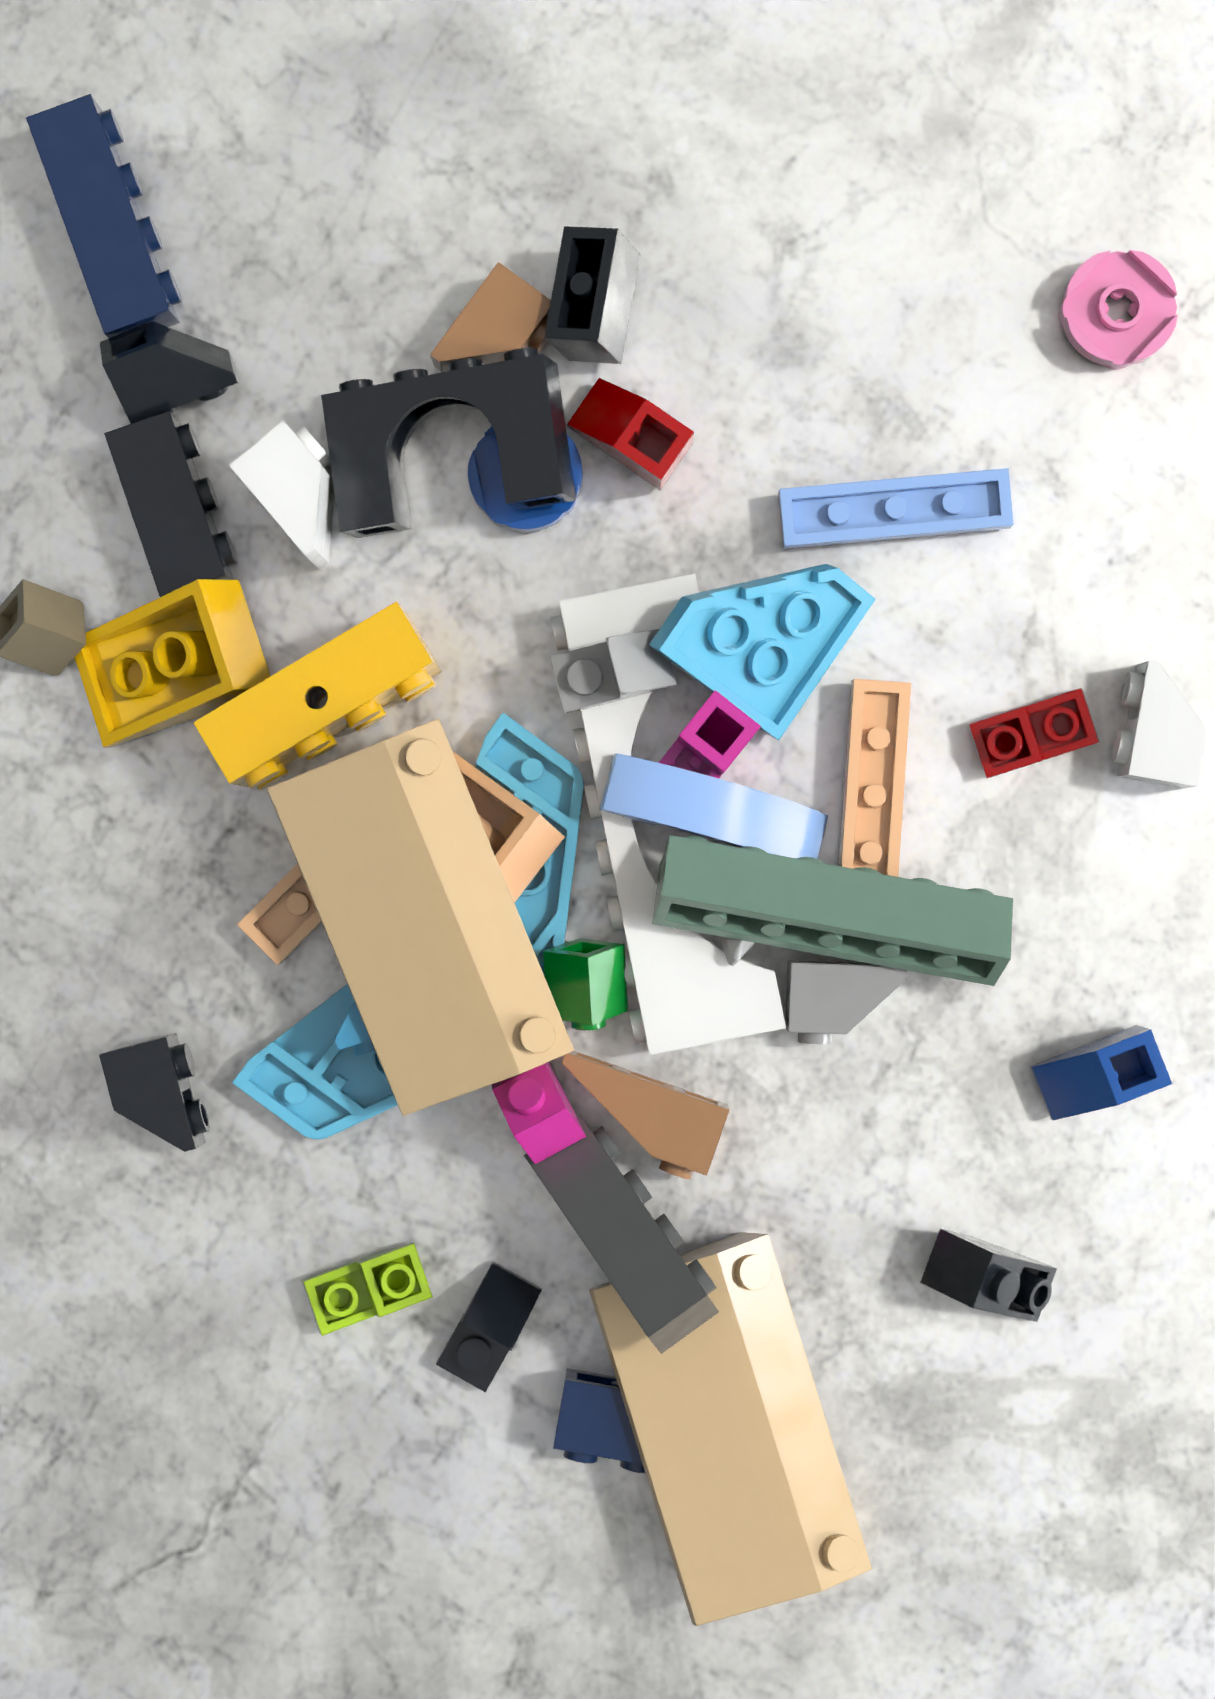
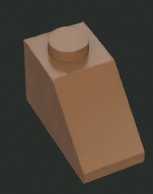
(497, 319)

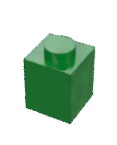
(587, 981)

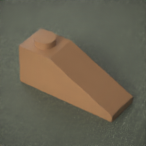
(662, 1118)

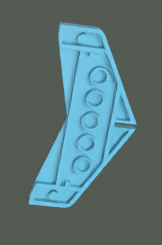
(329, 1090)

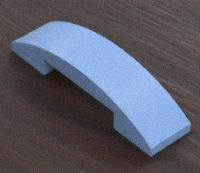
(711, 808)

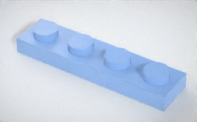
(895, 508)

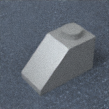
(834, 996)

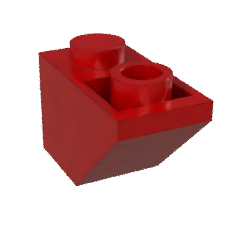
(632, 431)

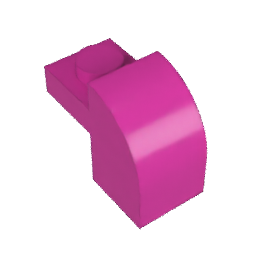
(712, 738)

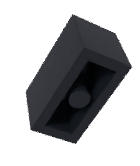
(592, 294)

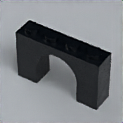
(373, 424)

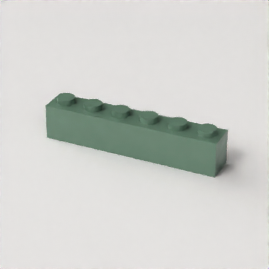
(833, 910)

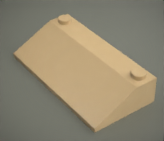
(420, 918)
(736, 1441)

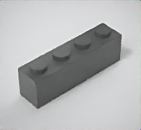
(626, 1240)

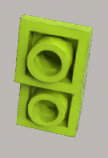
(367, 1288)

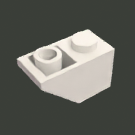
(1162, 731)

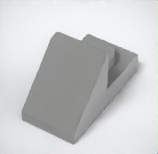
(611, 671)

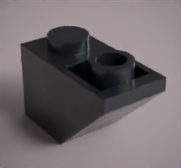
(164, 368)
(154, 1090)
(988, 1276)

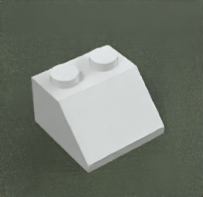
(292, 484)

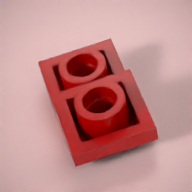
(1034, 733)

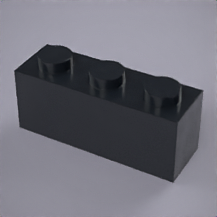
(170, 502)

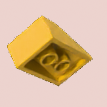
(170, 660)

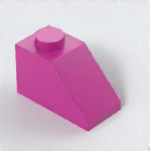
(538, 1112)

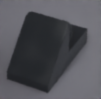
(489, 1326)

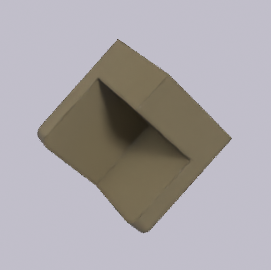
(41, 628)

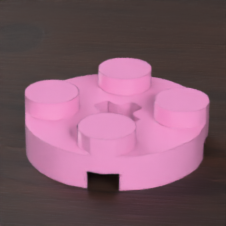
(1152, 308)

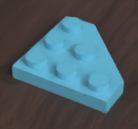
(765, 639)

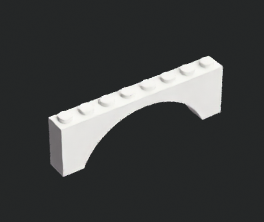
(680, 978)

